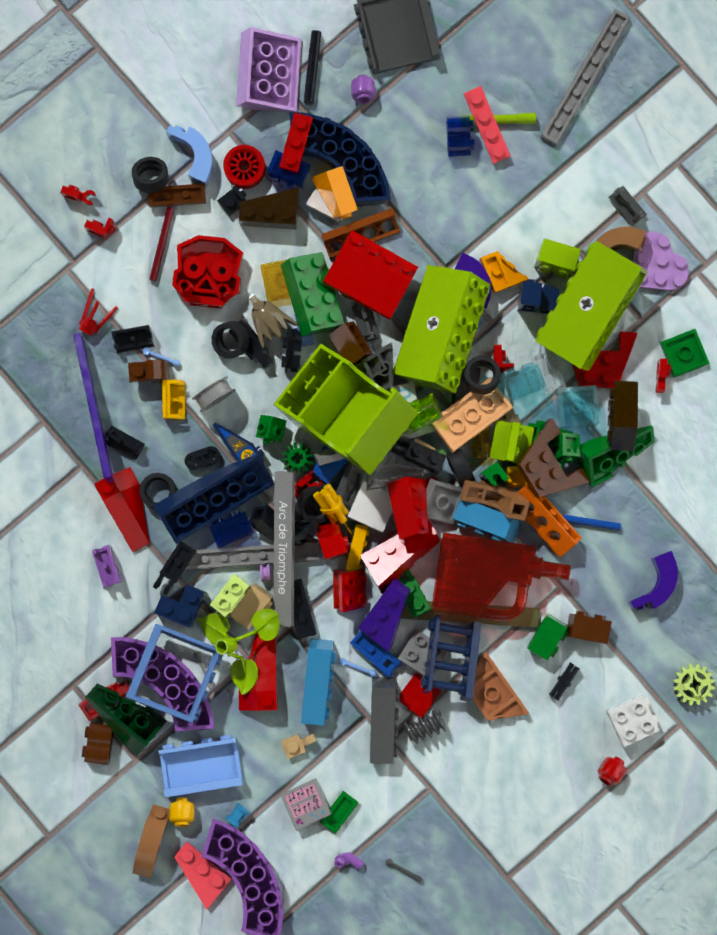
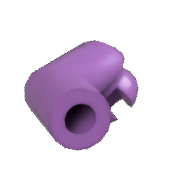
(346, 859)

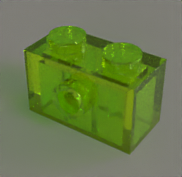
(428, 412)

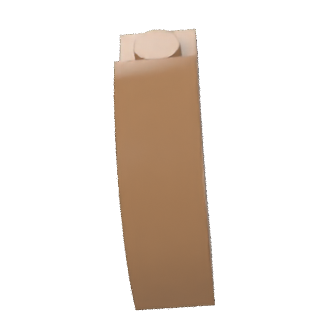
(624, 237)
(502, 498)
(150, 841)

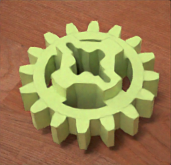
(692, 676)

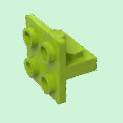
(510, 441)

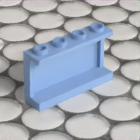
(200, 766)

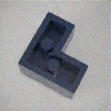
(537, 298)
(183, 611)

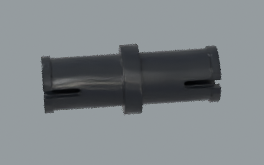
(564, 681)

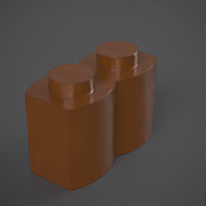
(98, 744)

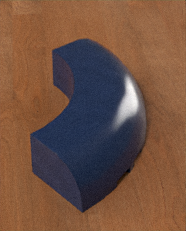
(342, 147)

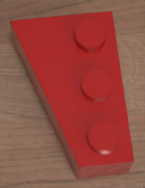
(332, 541)

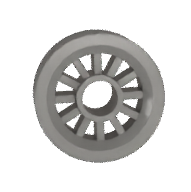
(213, 394)

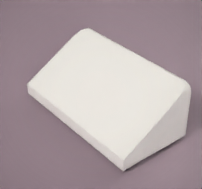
(317, 203)

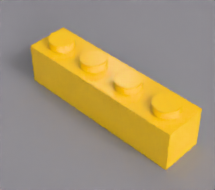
(357, 546)

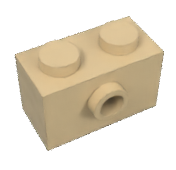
(253, 601)

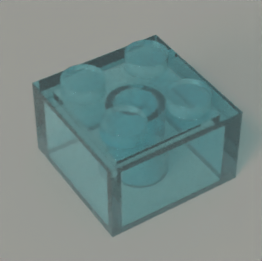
(522, 382)
(577, 407)

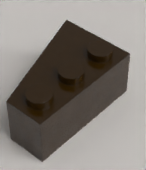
(271, 211)

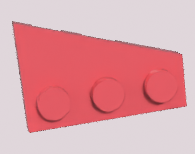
(202, 874)

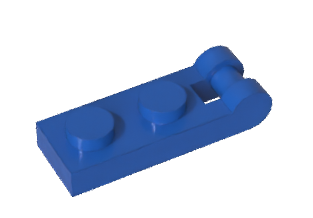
(375, 653)

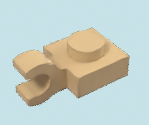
(295, 744)

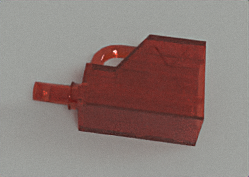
(477, 569)

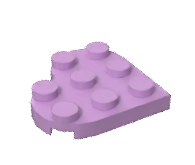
(665, 269)

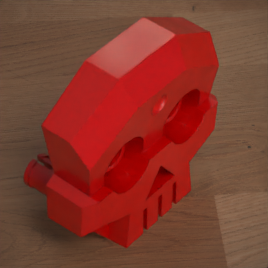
(209, 256)

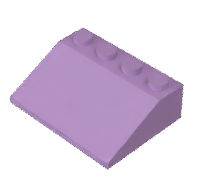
(268, 71)

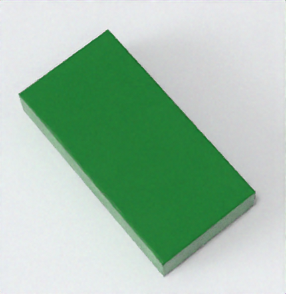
(340, 811)

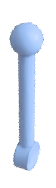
(147, 351)
(343, 661)

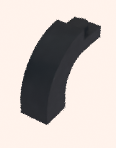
(263, 521)

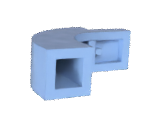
(203, 161)

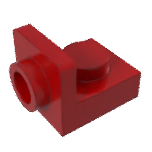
(96, 228)
(499, 356)

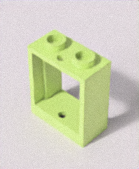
(236, 589)

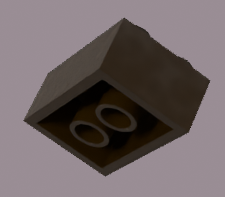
(623, 415)

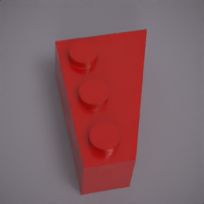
(409, 507)

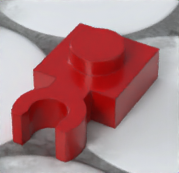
(663, 371)

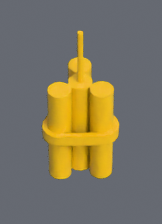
(332, 505)

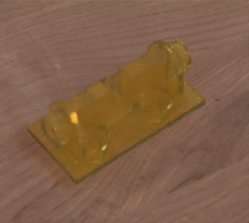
(482, 446)

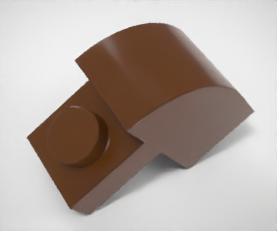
(149, 370)

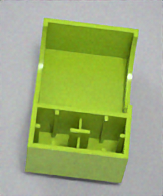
(345, 409)

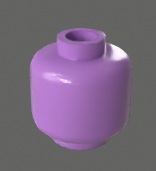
(363, 89)

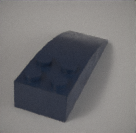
(213, 497)

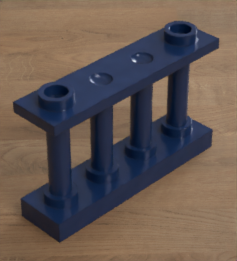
(470, 651)

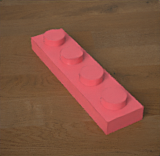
(486, 124)

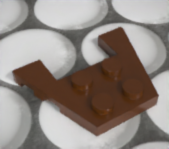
(543, 470)

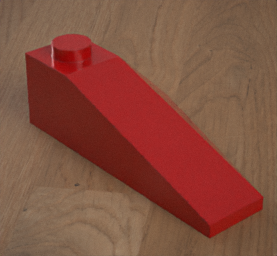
(126, 507)
(264, 693)

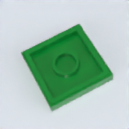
(684, 353)

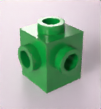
(271, 429)

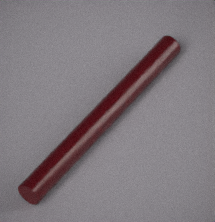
(161, 244)

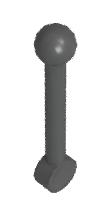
(389, 862)

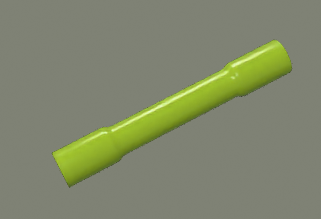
(520, 118)

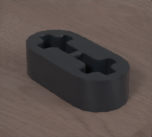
(204, 462)

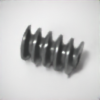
(425, 726)

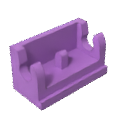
(107, 566)

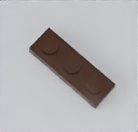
(178, 195)

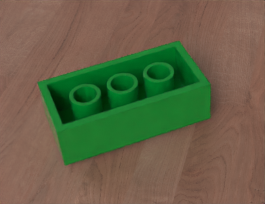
(312, 300)

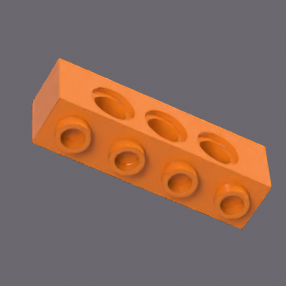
(555, 522)

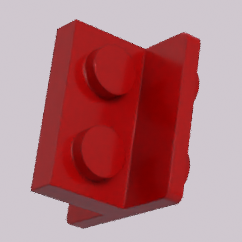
(349, 589)

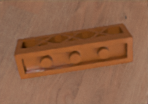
(361, 225)

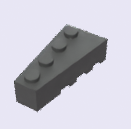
(383, 720)

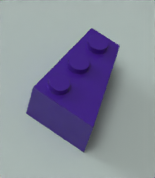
(385, 616)

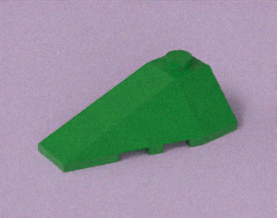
(600, 461)

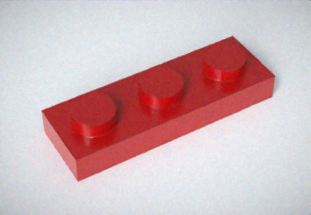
(296, 142)

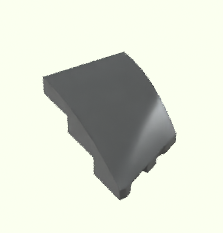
(379, 367)

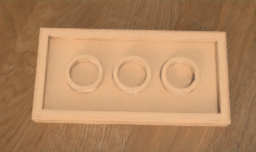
(470, 417)

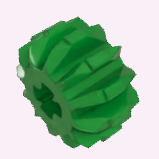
(291, 455)

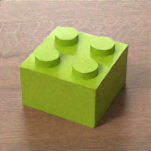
(557, 258)

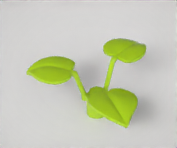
(242, 671)

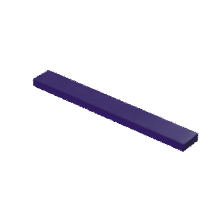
(93, 408)

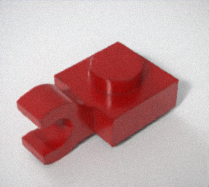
(73, 193)

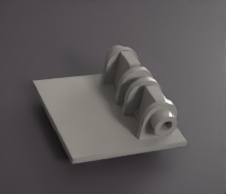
(416, 653)

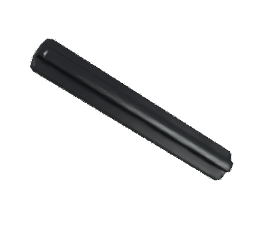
(312, 67)

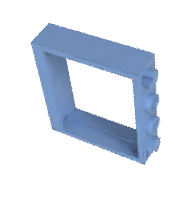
(208, 678)

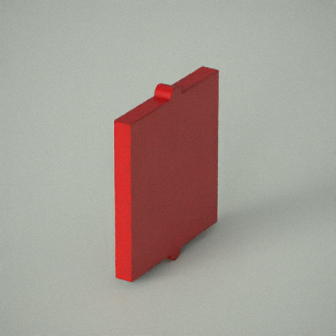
(413, 696)

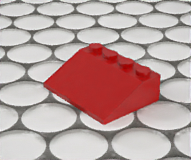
(370, 274)

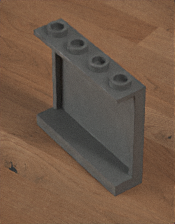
(396, 33)

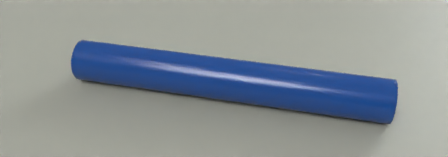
(592, 522)

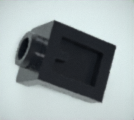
(231, 200)

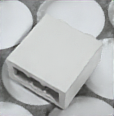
(371, 508)
(633, 720)

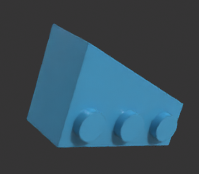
(486, 521)

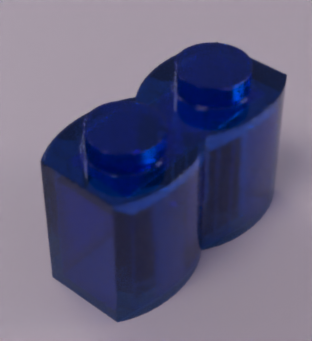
(458, 136)

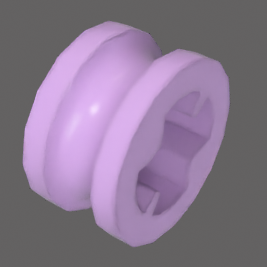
(265, 573)

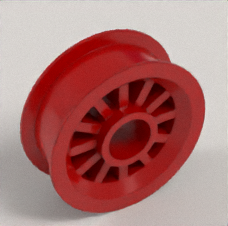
(246, 150)

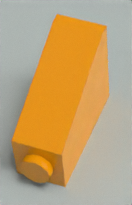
(336, 192)

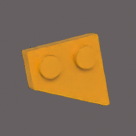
(501, 272)

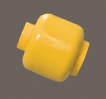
(181, 812)

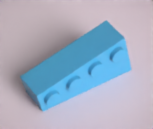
(317, 682)

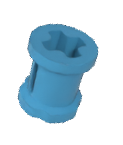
(237, 815)

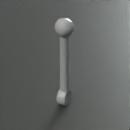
(197, 655)

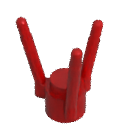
(87, 324)

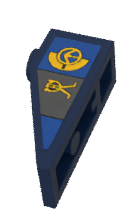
(237, 445)

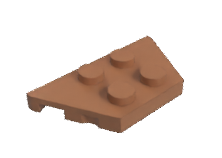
(493, 692)

